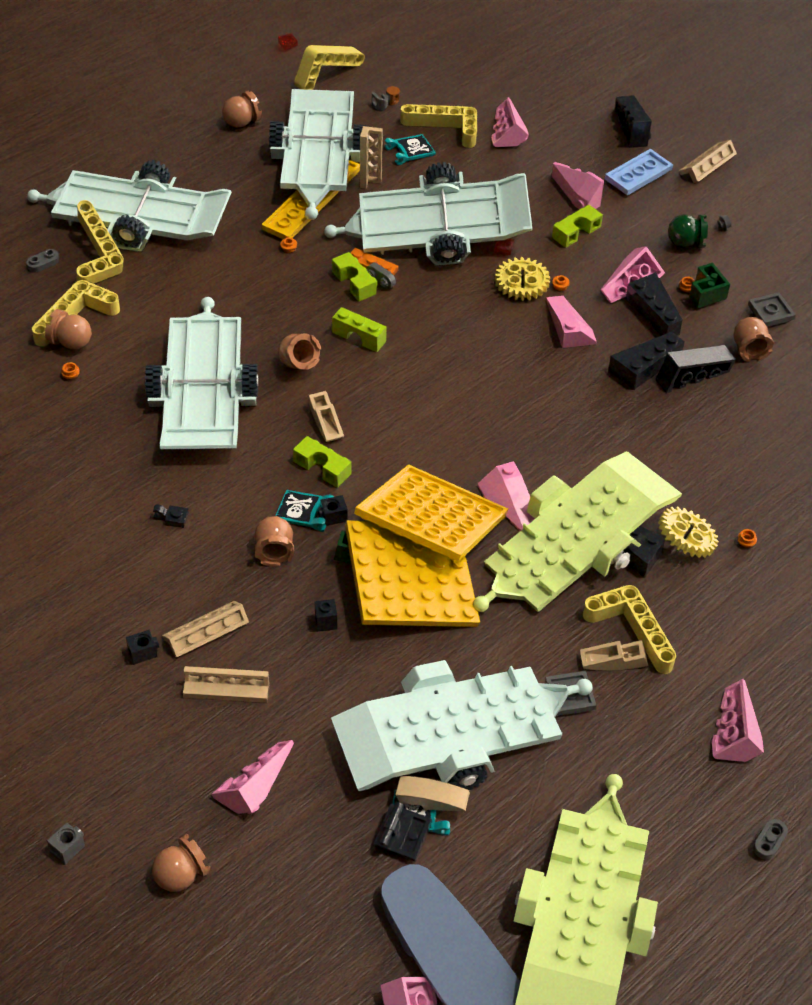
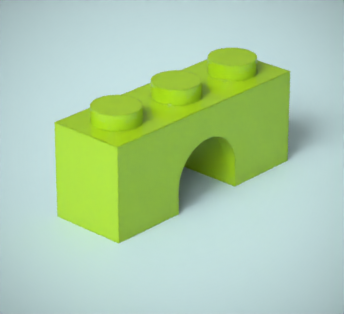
(567, 230)
(361, 282)
(371, 332)
(311, 452)

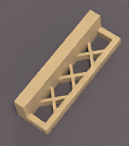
(364, 156)
(709, 160)
(206, 628)
(226, 687)

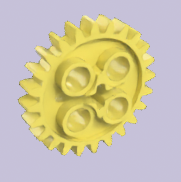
(535, 278)
(700, 540)

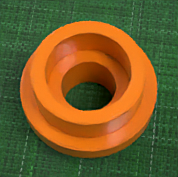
(288, 245)
(560, 283)
(685, 284)
(70, 370)
(747, 538)

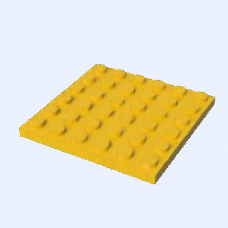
(432, 512)
(407, 581)

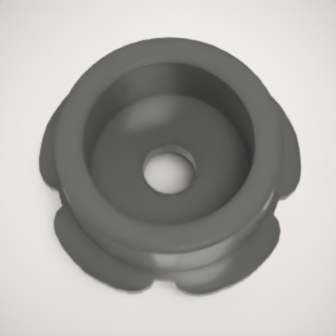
(724, 222)

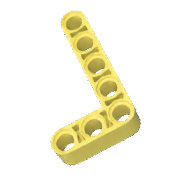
(316, 56)
(443, 116)
(102, 244)
(73, 301)
(629, 601)

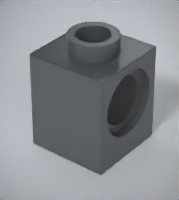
(67, 851)

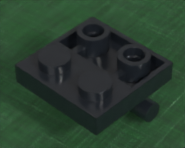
(403, 832)

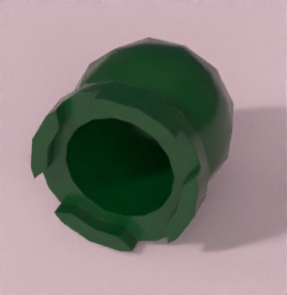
(687, 230)

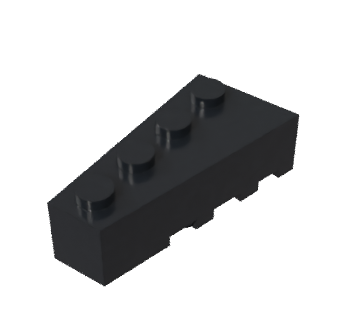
(633, 121)
(654, 304)
(644, 360)
(694, 366)
(648, 553)

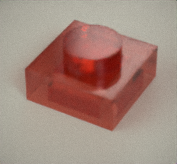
(288, 41)
(504, 246)

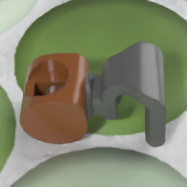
(390, 98)

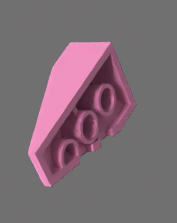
(509, 126)
(579, 187)
(634, 266)
(569, 324)
(507, 488)
(738, 728)
(253, 786)
(408, 992)

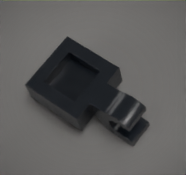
(173, 516)

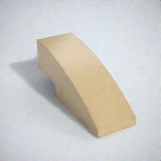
(325, 416)
(614, 656)
(431, 794)

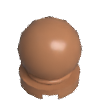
(241, 110)
(68, 330)
(753, 339)
(299, 351)
(274, 541)
(177, 866)

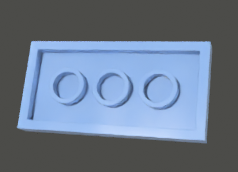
(638, 171)

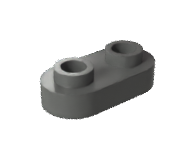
(42, 260)
(383, 276)
(769, 840)

